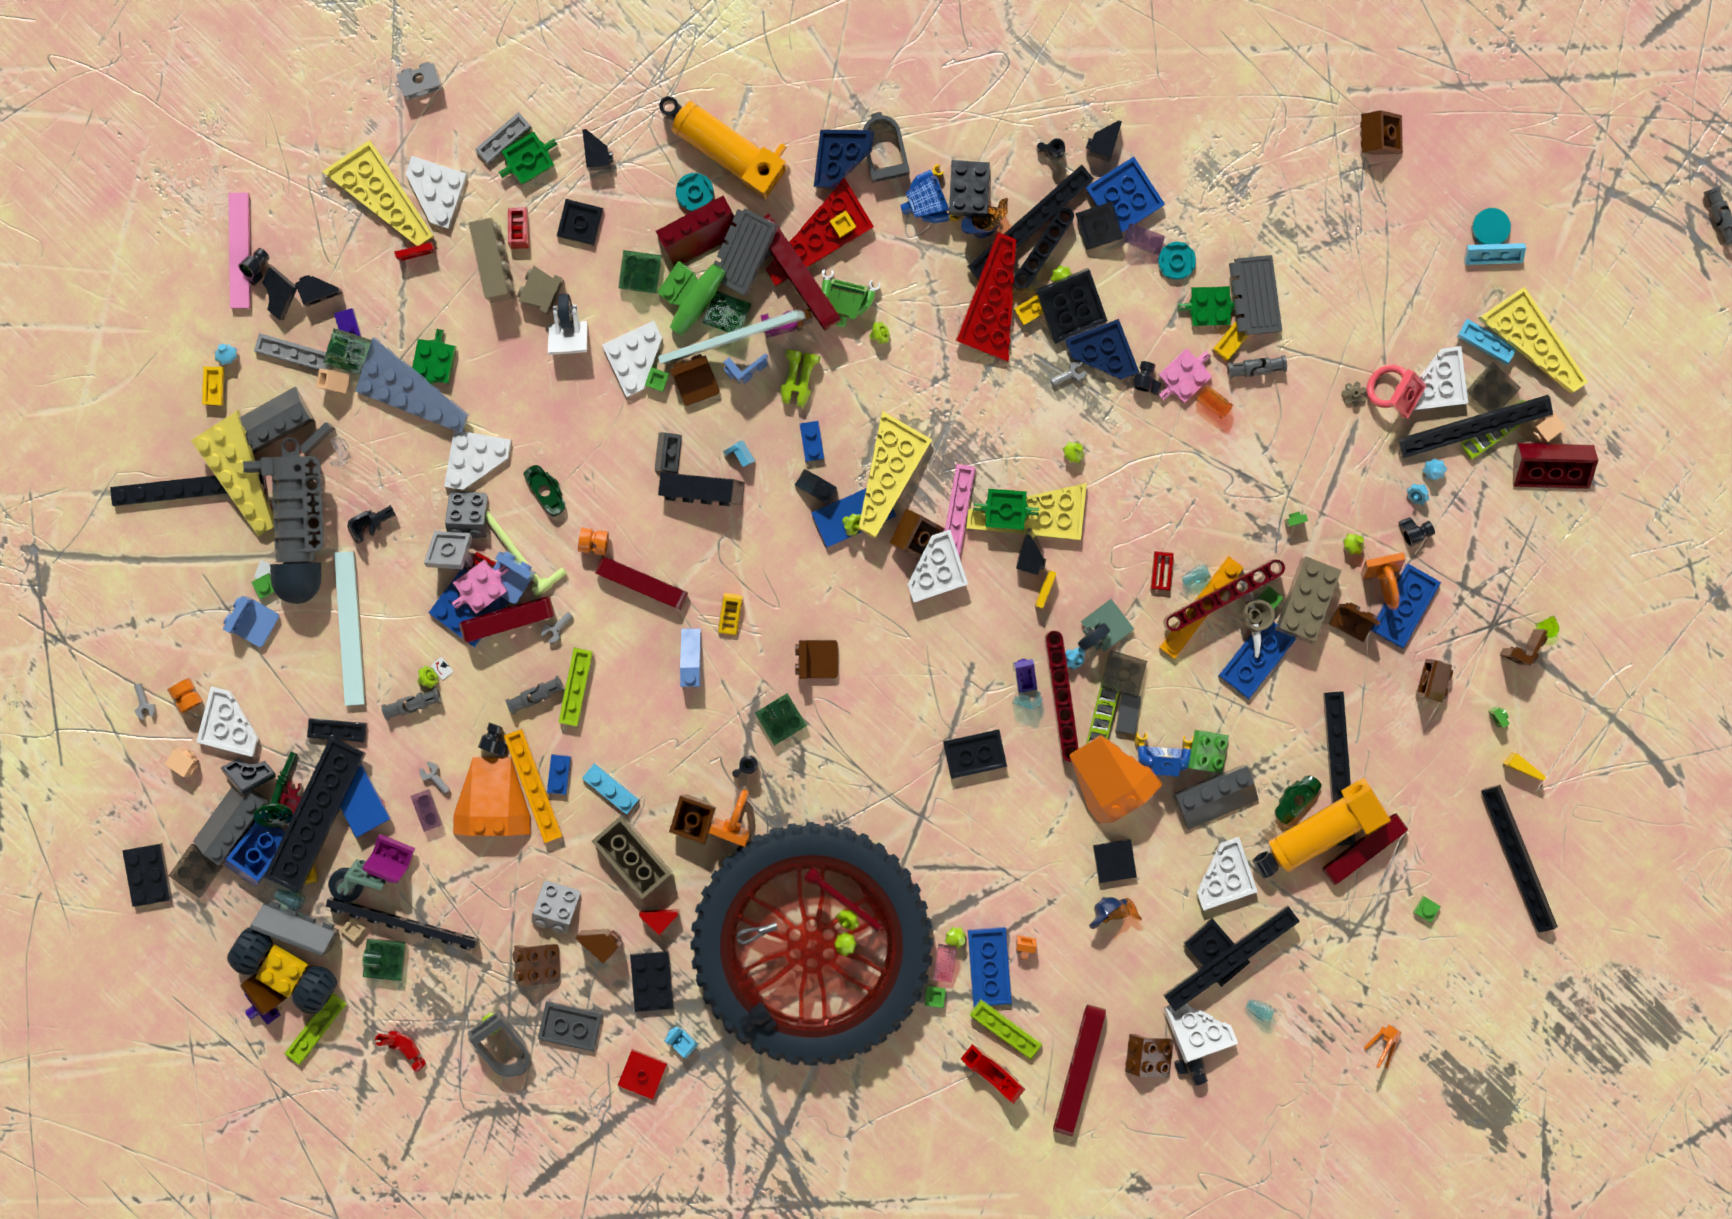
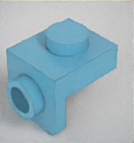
(681, 1041)

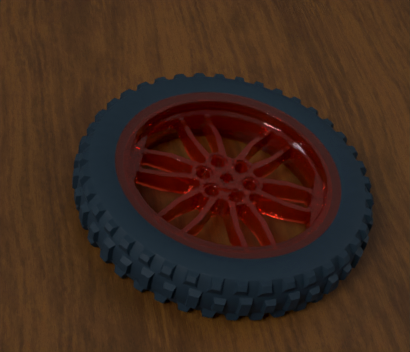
(886, 889)

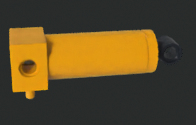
(726, 146)
(1323, 830)

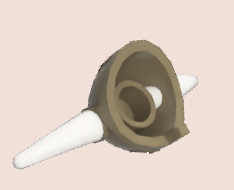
(1256, 616)

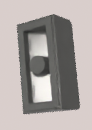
(668, 452)

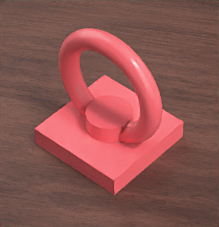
(1406, 393)

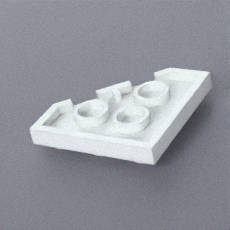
(436, 189)
(634, 356)
(1444, 380)
(474, 457)
(937, 569)
(226, 724)
(1226, 876)
(1198, 1032)

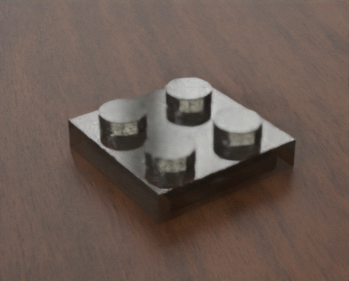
(1493, 388)
(1123, 674)
(195, 871)

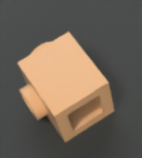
(332, 381)
(1547, 428)
(182, 762)

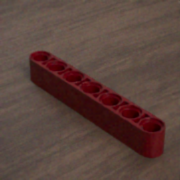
(802, 280)
(1233, 594)
(1061, 686)
(1079, 1070)

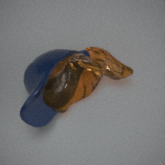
(985, 226)
(1113, 909)

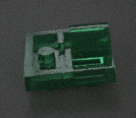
(640, 272)
(726, 312)
(347, 351)
(781, 719)
(384, 959)

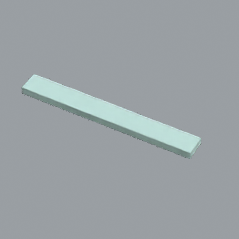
(731, 337)
(349, 628)

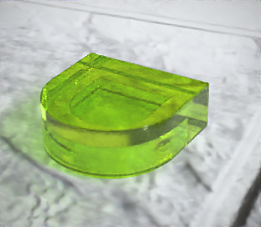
(1549, 624)

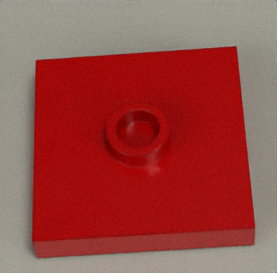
(642, 1074)

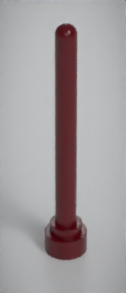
(814, 878)

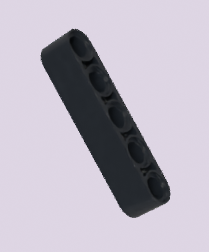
(1047, 240)

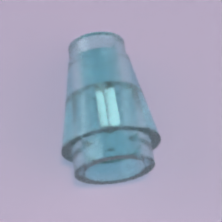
(1196, 575)
(290, 898)
(1260, 1010)

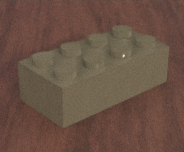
(491, 260)
(1308, 600)
(632, 856)

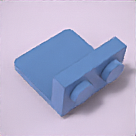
(746, 375)
(516, 578)
(251, 620)

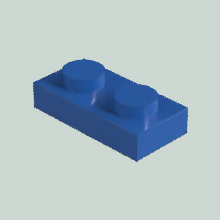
(811, 441)
(558, 774)

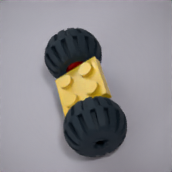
(282, 971)

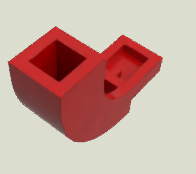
(993, 1072)

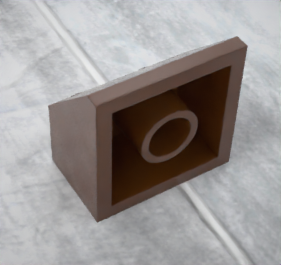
(1381, 133)
(914, 533)
(1434, 680)
(692, 818)
(600, 942)

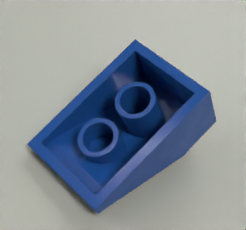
(255, 852)

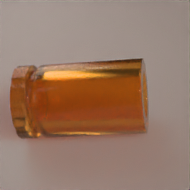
(1214, 401)

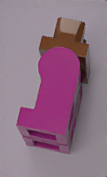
(788, 327)

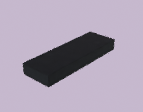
(338, 729)

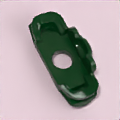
(538, 477)
(1307, 787)

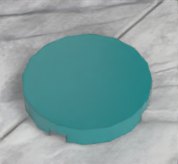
(694, 191)
(1491, 226)
(1176, 260)

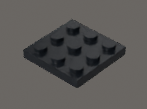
(1071, 305)

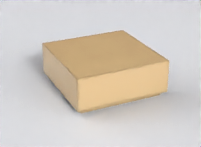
(353, 929)

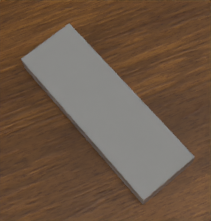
(503, 138)

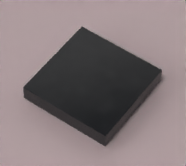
(580, 222)
(1099, 225)
(1114, 861)

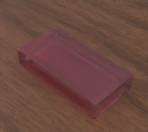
(945, 963)

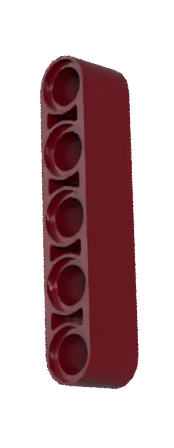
(641, 582)
(507, 619)
(1364, 849)

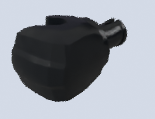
(368, 519)

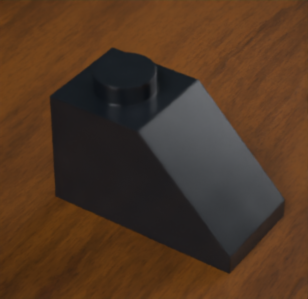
(1103, 142)
(596, 152)
(315, 290)
(816, 486)
(1031, 554)

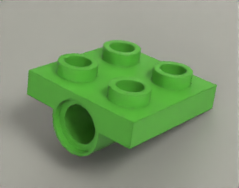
(1208, 751)

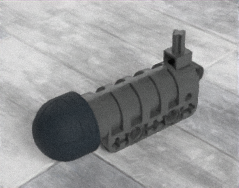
(295, 579)

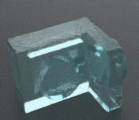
(1024, 700)

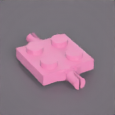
(1184, 375)
(480, 586)

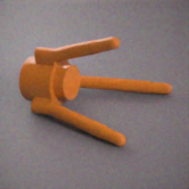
(1392, 1036)

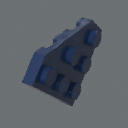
(839, 154)
(1104, 350)

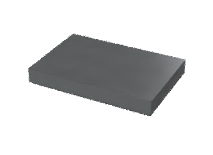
(570, 1026)

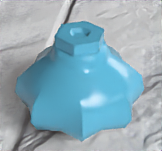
(225, 354)
(1434, 469)
(1418, 494)
(1075, 657)

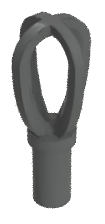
(762, 930)

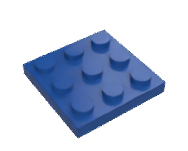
(1130, 192)
(451, 617)

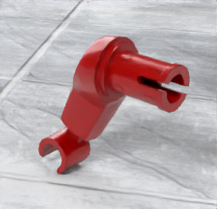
(402, 1042)

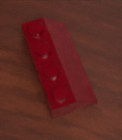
(697, 231)
(1554, 465)

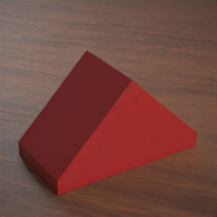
(658, 919)

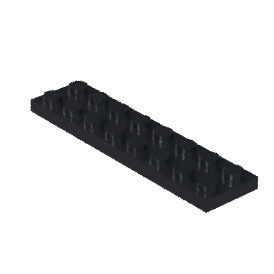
(315, 815)

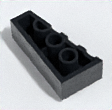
(701, 488)

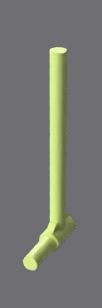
(540, 584)

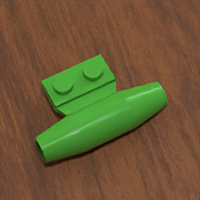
(690, 293)

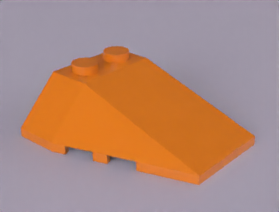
(1112, 780)
(491, 800)

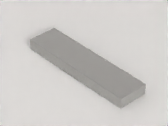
(290, 352)

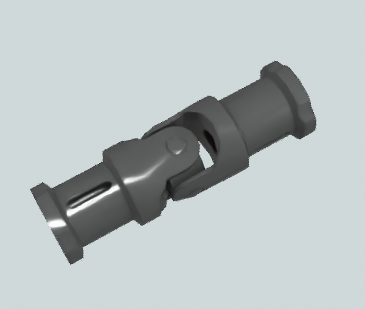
(1723, 218)
(1254, 367)
(537, 694)
(421, 701)

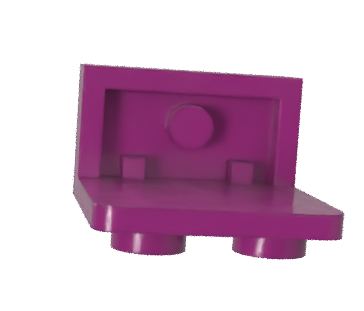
(389, 859)

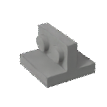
(449, 550)

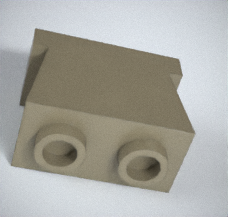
(540, 290)

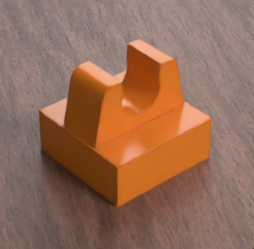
(1025, 946)

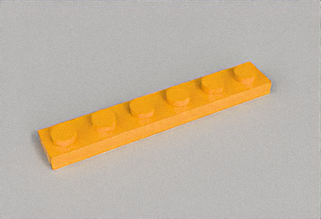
(1178, 639)
(533, 785)

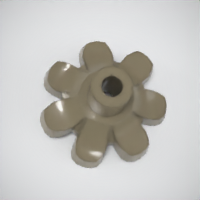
(1351, 397)

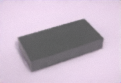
(310, 444)
(1128, 714)

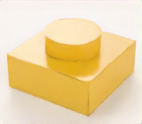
(842, 224)

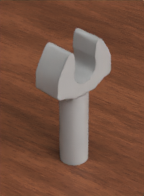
(1069, 374)
(557, 627)
(143, 703)
(434, 777)

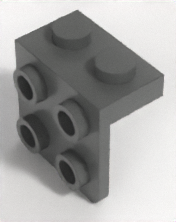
(467, 513)

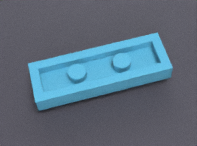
(1495, 254)
(1486, 341)
(610, 788)

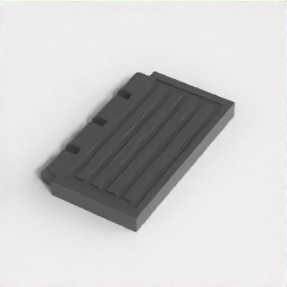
(745, 250)
(1257, 295)

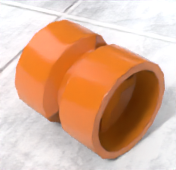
(593, 541)
(184, 695)

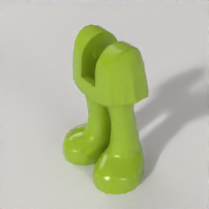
(794, 360)

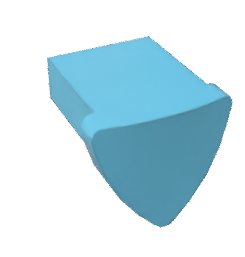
(742, 453)

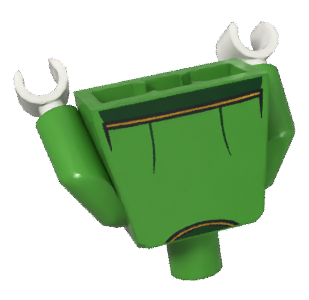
(847, 297)

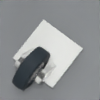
(565, 335)

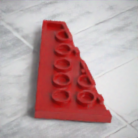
(817, 235)
(990, 309)

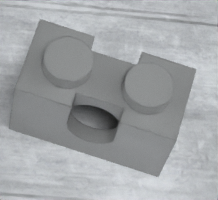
(430, 83)

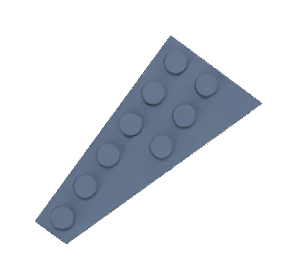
(401, 386)

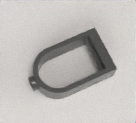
(892, 171)
(485, 1029)

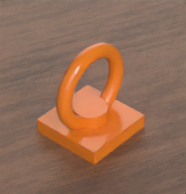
(1384, 569)
(731, 828)

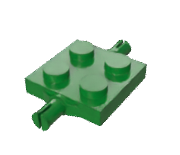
(528, 158)
(1209, 306)
(434, 359)
(1006, 509)

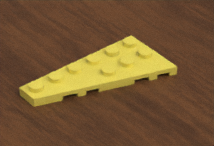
(373, 184)
(1529, 332)
(224, 450)
(893, 462)
(1058, 517)

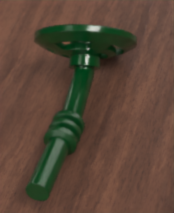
(274, 808)

